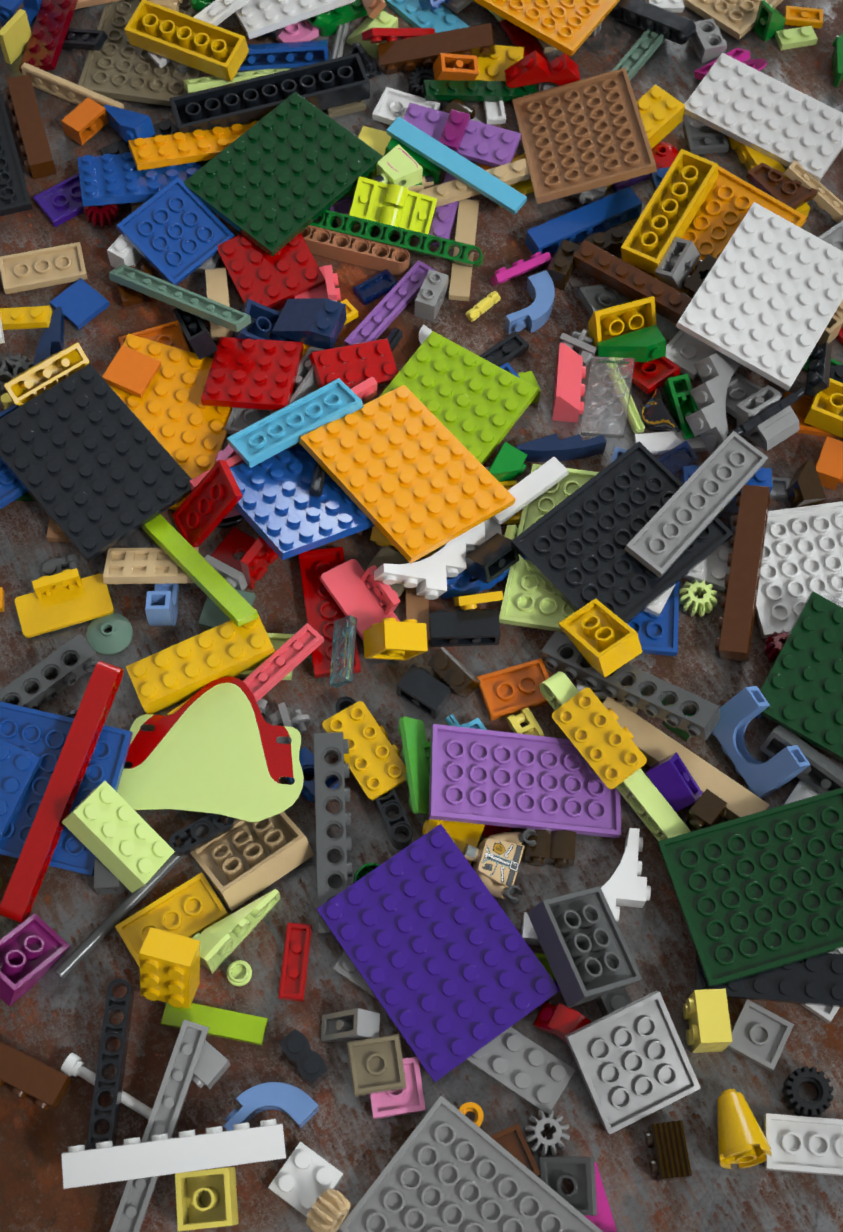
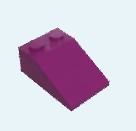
(27, 956)

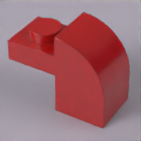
(559, 1020)

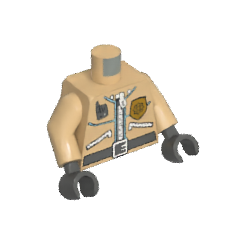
(498, 861)

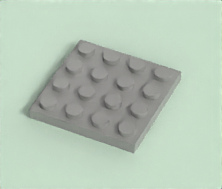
(632, 1062)

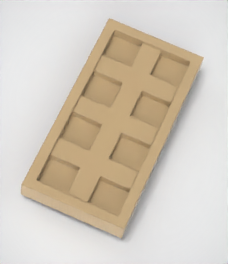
(142, 567)

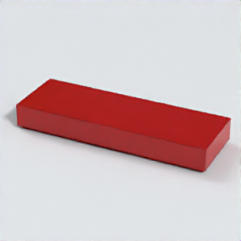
(295, 962)

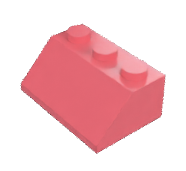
(568, 385)

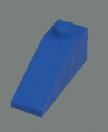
(129, 124)

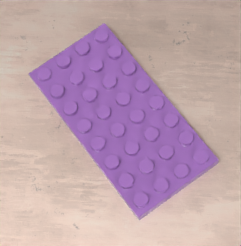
(517, 783)

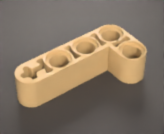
(218, 291)

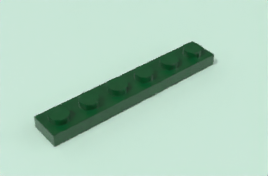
(474, 90)

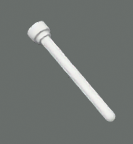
(75, 1067)

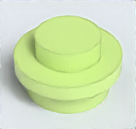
(239, 973)

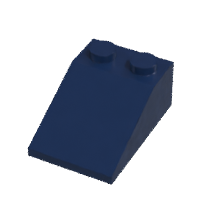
(311, 321)
(262, 322)

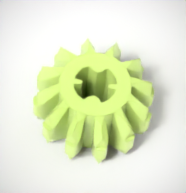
(697, 597)

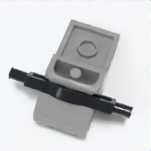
(761, 412)

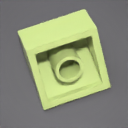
(383, 20)

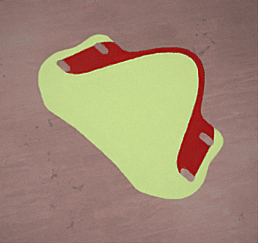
(213, 758)

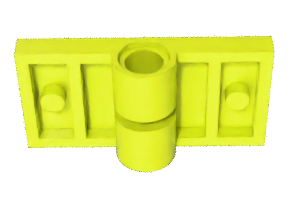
(393, 205)

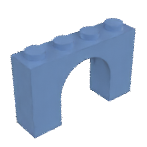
(761, 777)

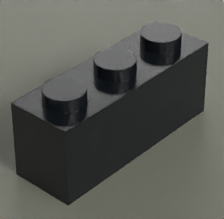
(196, 333)
(464, 628)

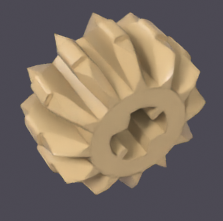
(328, 1212)

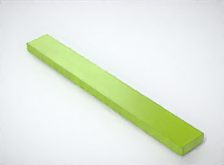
(200, 571)

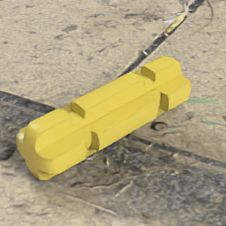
(482, 306)

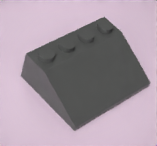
(583, 945)

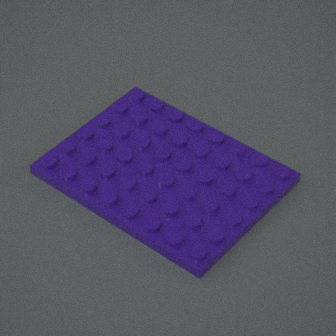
(437, 952)

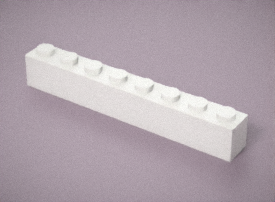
(172, 1155)

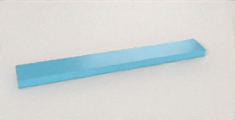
(456, 165)

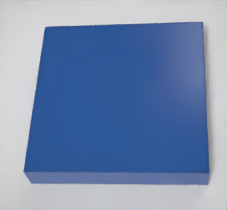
(80, 303)

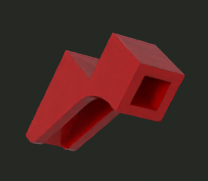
(536, 69)

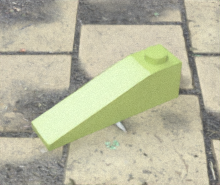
(224, 936)

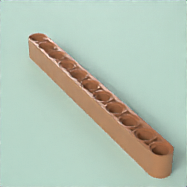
(351, 249)

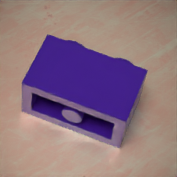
(674, 782)

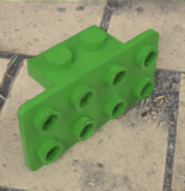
(417, 760)

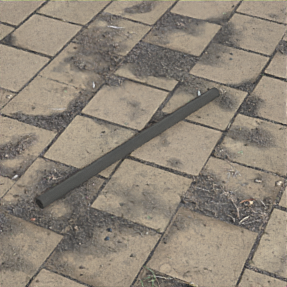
(122, 910)

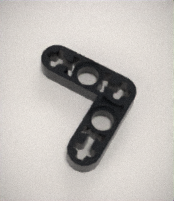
(215, 830)

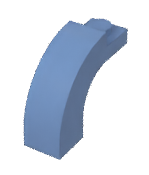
(542, 292)
(162, 605)
(273, 1096)

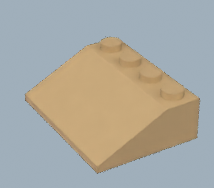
(252, 857)

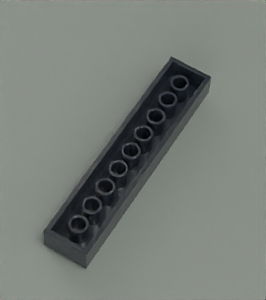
(242, 102)

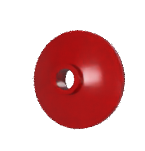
(664, 154)

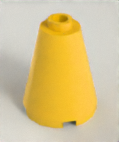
(739, 1133)

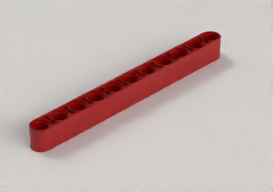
(61, 792)

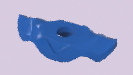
(461, 584)

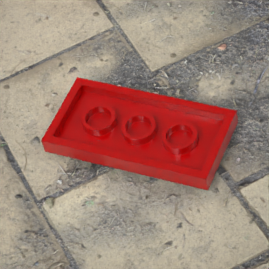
(355, 363)
(207, 504)

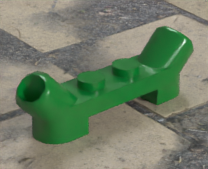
(330, 20)

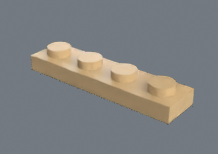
(825, 199)

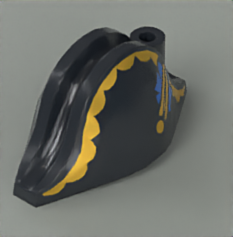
(657, 415)

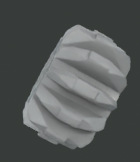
(556, 1138)

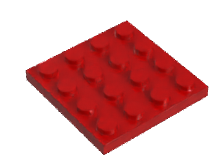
(270, 278)
(252, 373)

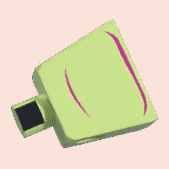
(398, 168)

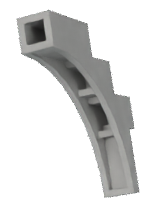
(710, 399)

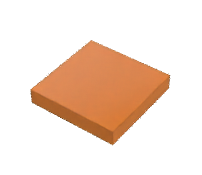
(131, 371)

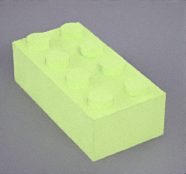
(118, 837)

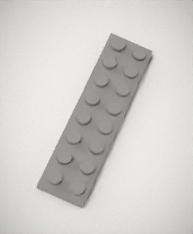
(696, 504)

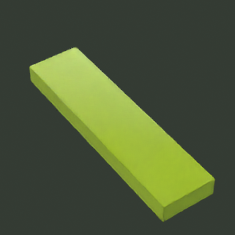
(219, 1021)

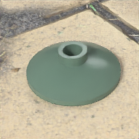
(111, 642)

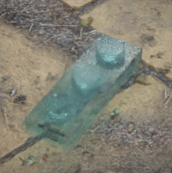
(343, 651)

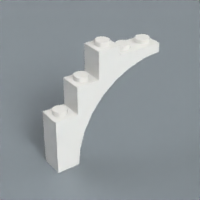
(431, 573)
(621, 889)

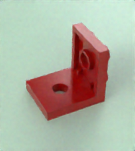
(256, 558)

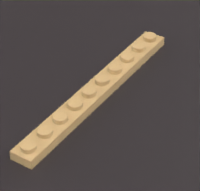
(457, 190)

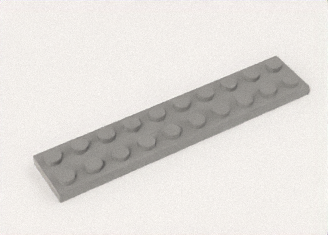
(507, 1059)

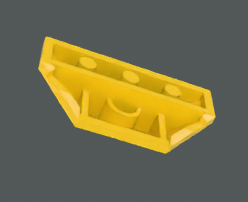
(46, 374)

